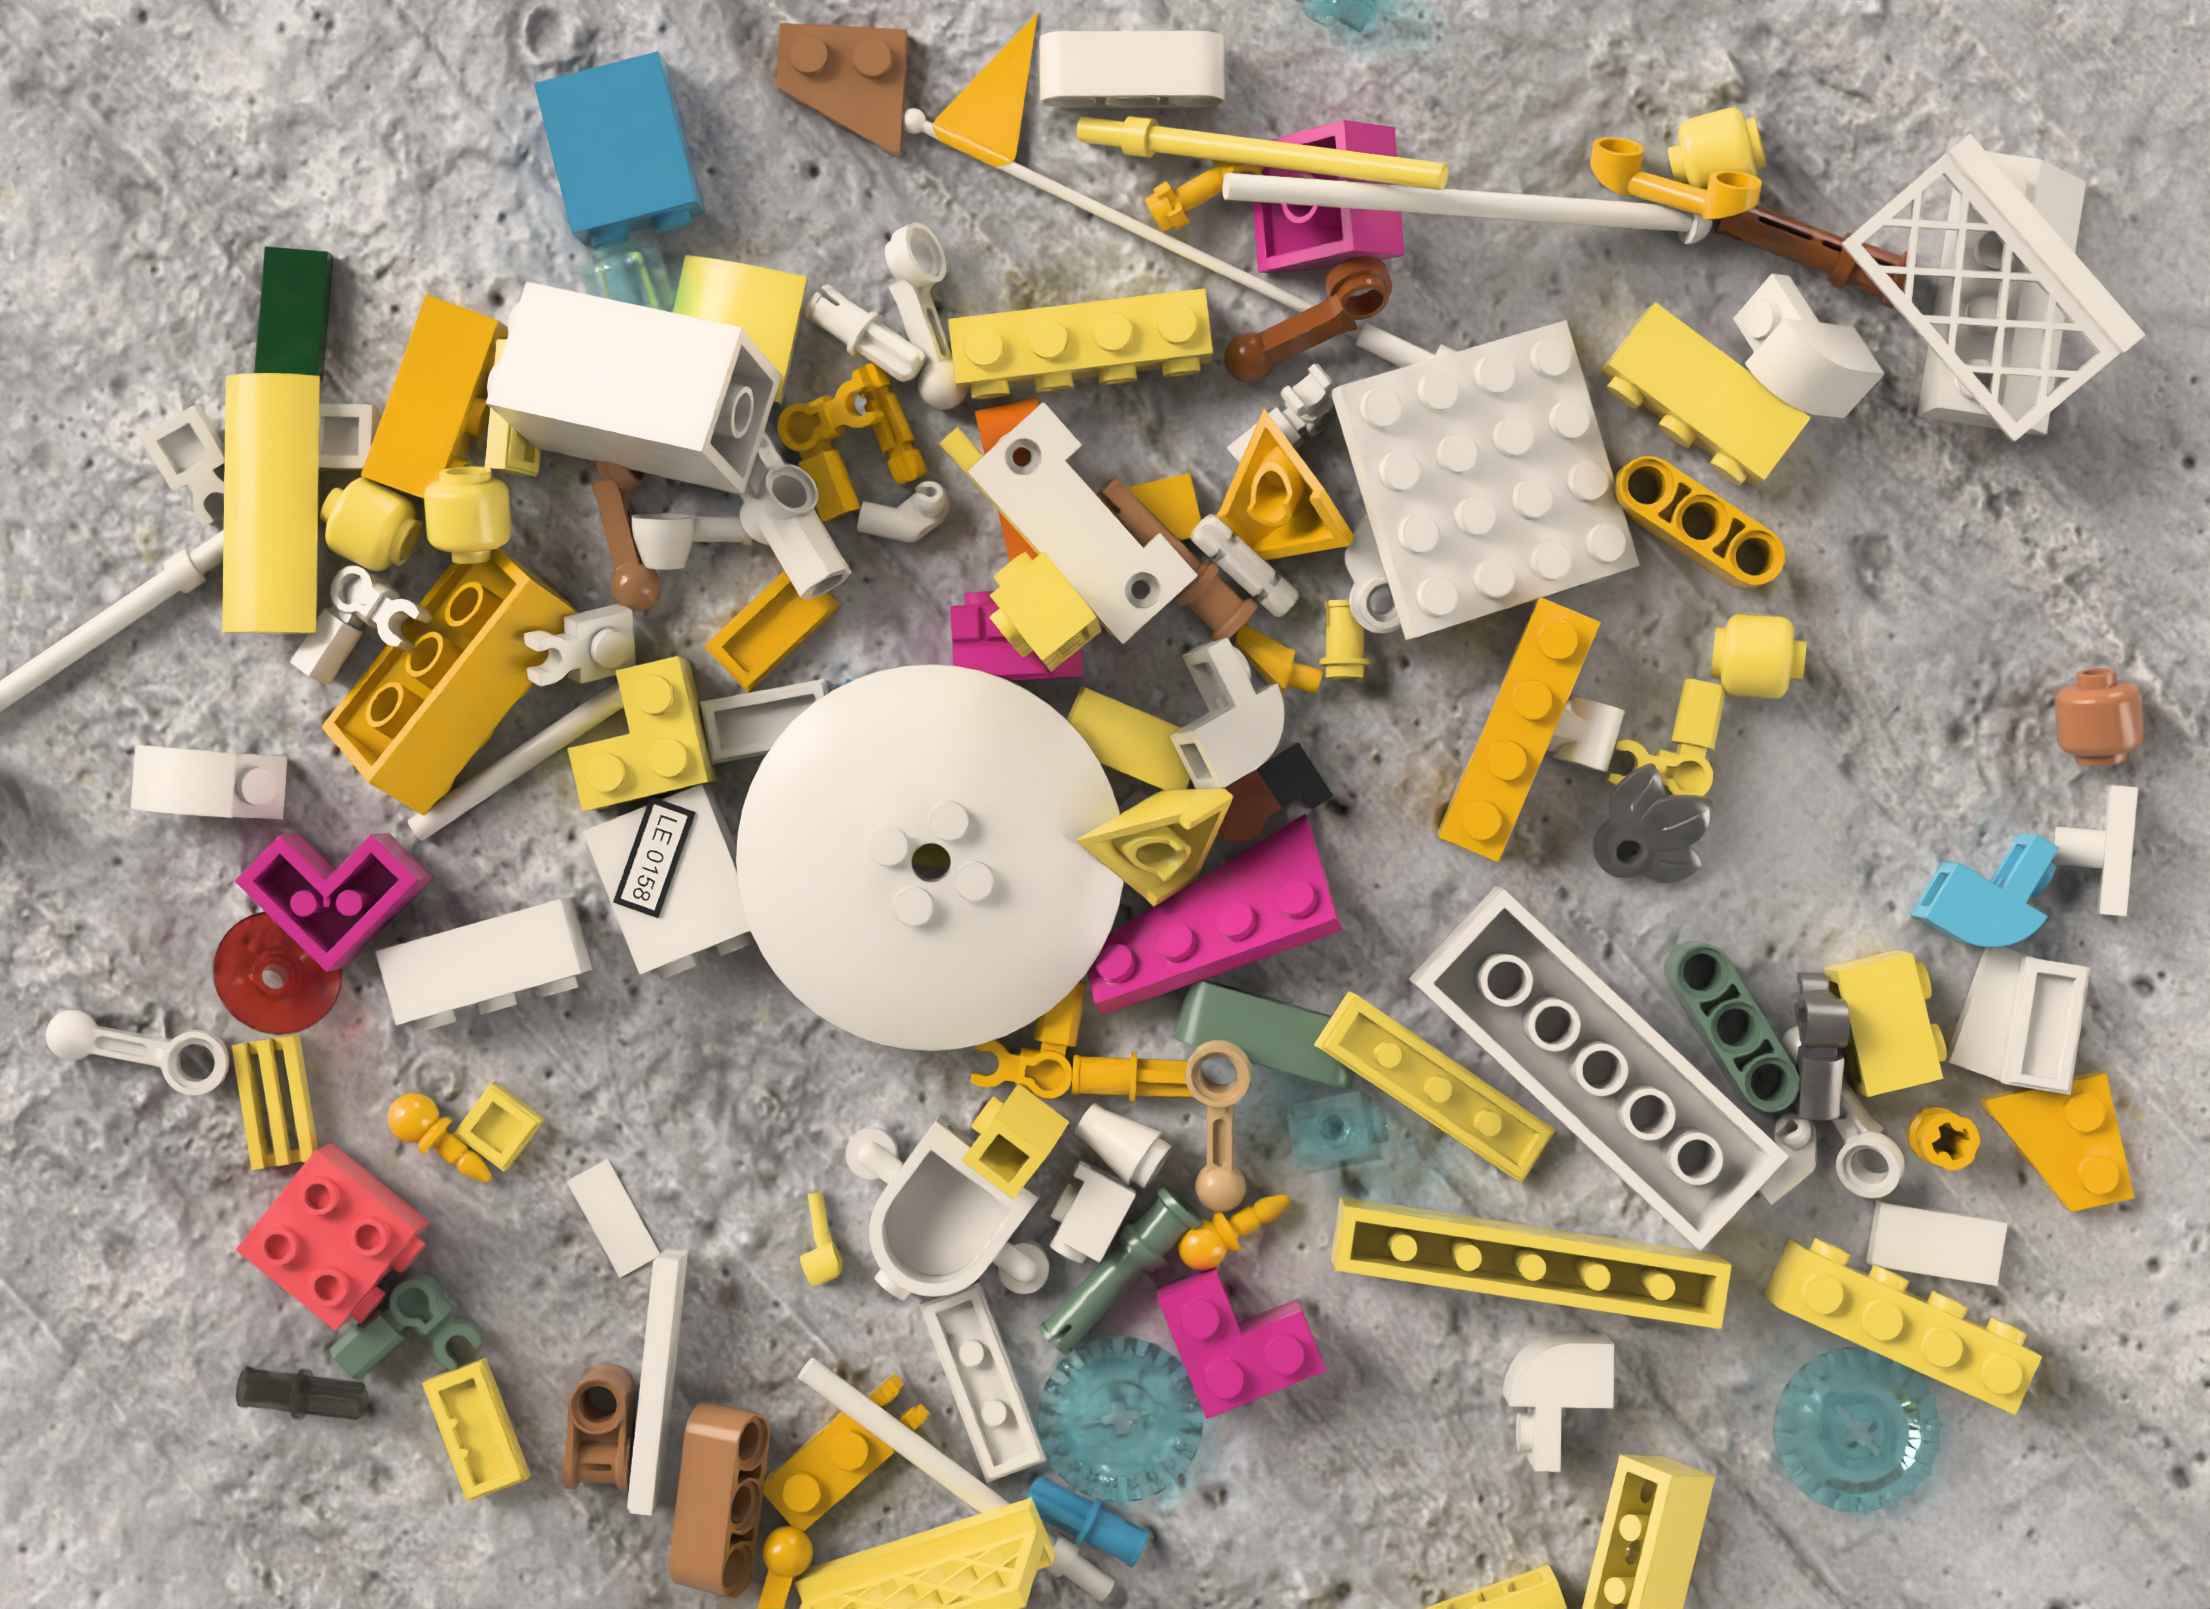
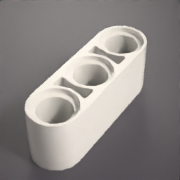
(1132, 69)

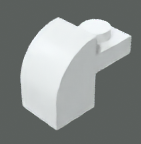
(1799, 359)
(1241, 722)
(208, 782)
(1555, 1375)

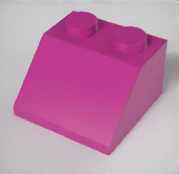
(1319, 236)

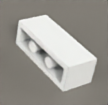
(485, 964)

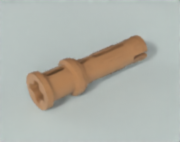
(1208, 593)

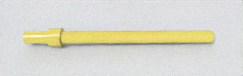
(1144, 137)

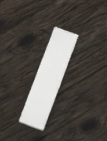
(657, 1381)

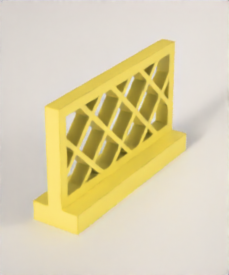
(939, 1568)

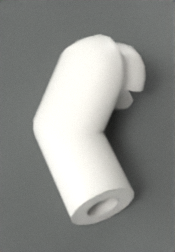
(910, 519)
(1799, 1140)

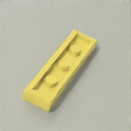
(1434, 1087)

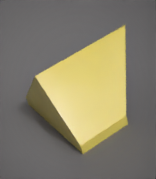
(1161, 840)

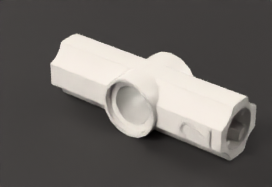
(782, 515)

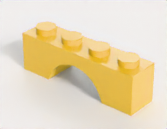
(1518, 729)

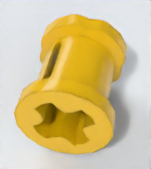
(1961, 1144)

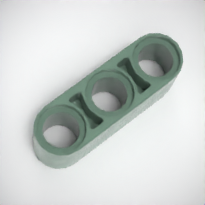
(1263, 1027)
(1756, 1044)

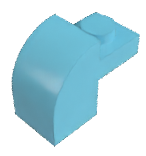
(1993, 911)

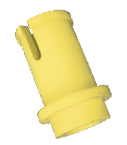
(1343, 643)

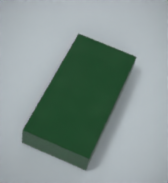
(293, 311)

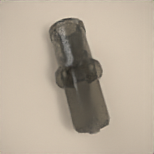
(301, 1394)

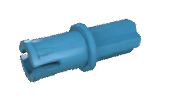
(1088, 1521)

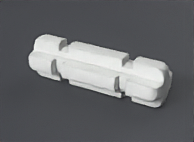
(1244, 565)

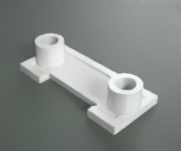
(1076, 528)

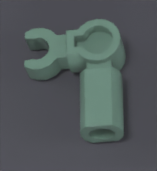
(413, 1303)

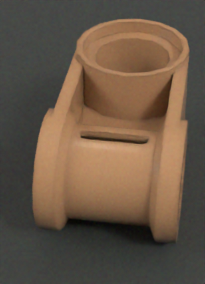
(599, 1440)

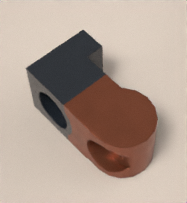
(1271, 789)

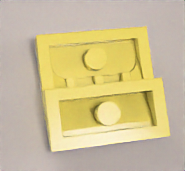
(750, 297)

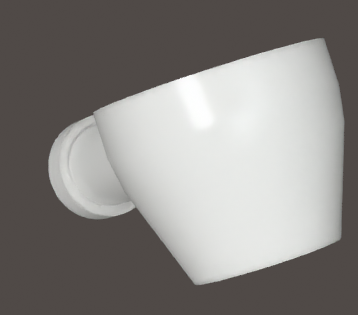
(667, 537)

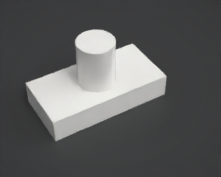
(2105, 849)

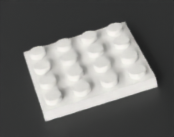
(1484, 478)

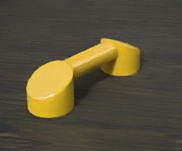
(1619, 164)

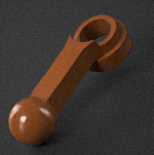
(1252, 355)

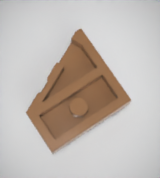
(848, 77)

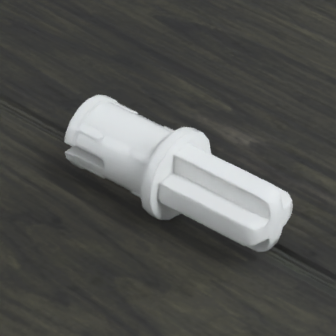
(865, 334)

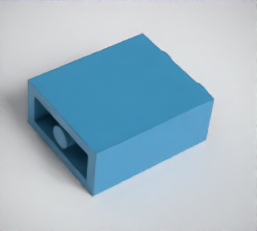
(620, 150)

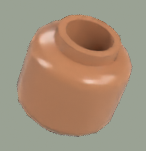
(2099, 718)

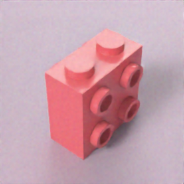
(335, 1237)

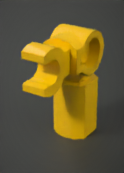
(811, 429)
(1046, 1070)

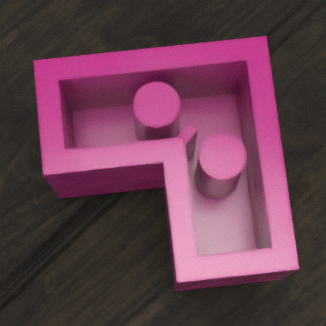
(330, 908)
(1231, 1358)

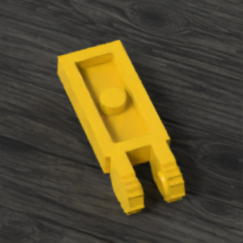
(833, 1462)

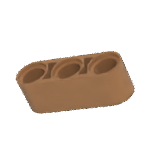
(719, 1499)

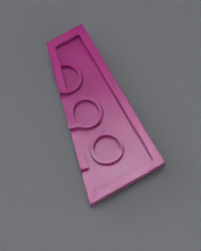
(1226, 919)

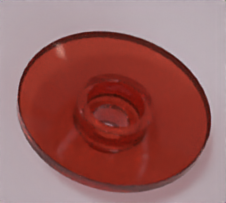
(260, 946)

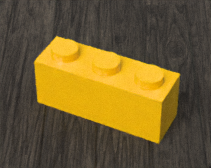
(435, 397)

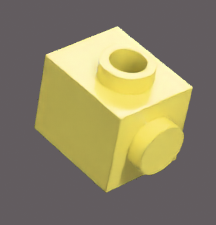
(1013, 1139)

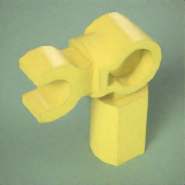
(1694, 731)

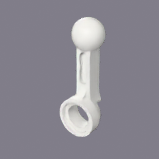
(918, 264)
(76, 1035)
(1859, 1133)

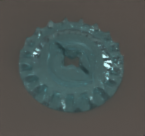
(1812, 1432)
(1095, 1455)

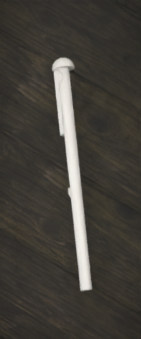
(1465, 203)

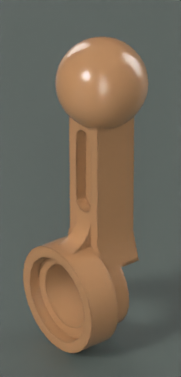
(632, 582)

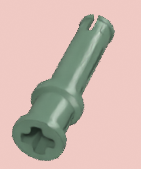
(1140, 1248)

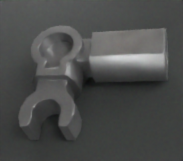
(1820, 1064)

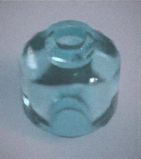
(628, 275)

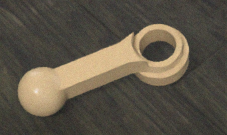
(1220, 1183)

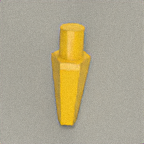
(1276, 662)

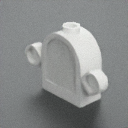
(941, 1218)

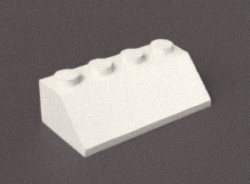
(1942, 397)

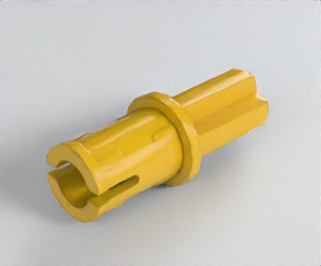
(1130, 1077)

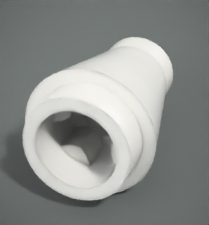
(1124, 1145)

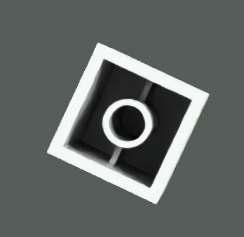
(634, 387)

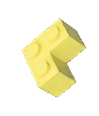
(664, 746)

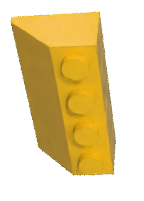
(430, 709)

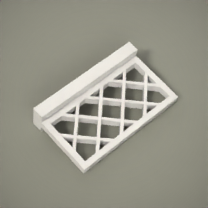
(2038, 251)

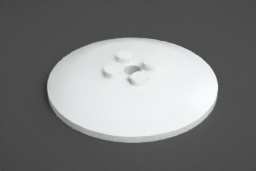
(909, 765)

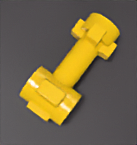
(1171, 204)

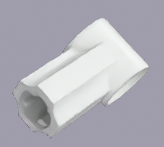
(1586, 734)

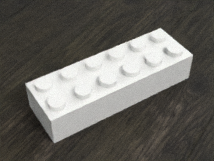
(1598, 1067)

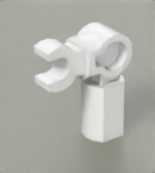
(1308, 410)
(356, 599)

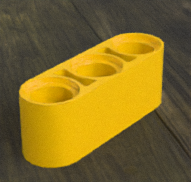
(1727, 530)

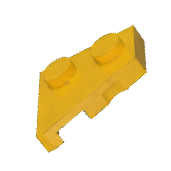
(2068, 1139)

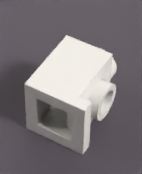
(1090, 1212)

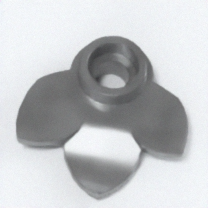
(1657, 823)

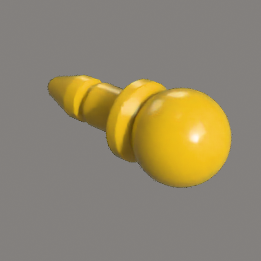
(417, 1120)
(1208, 1244)

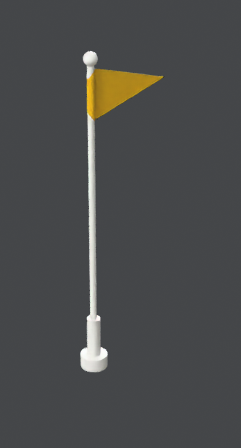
(987, 125)

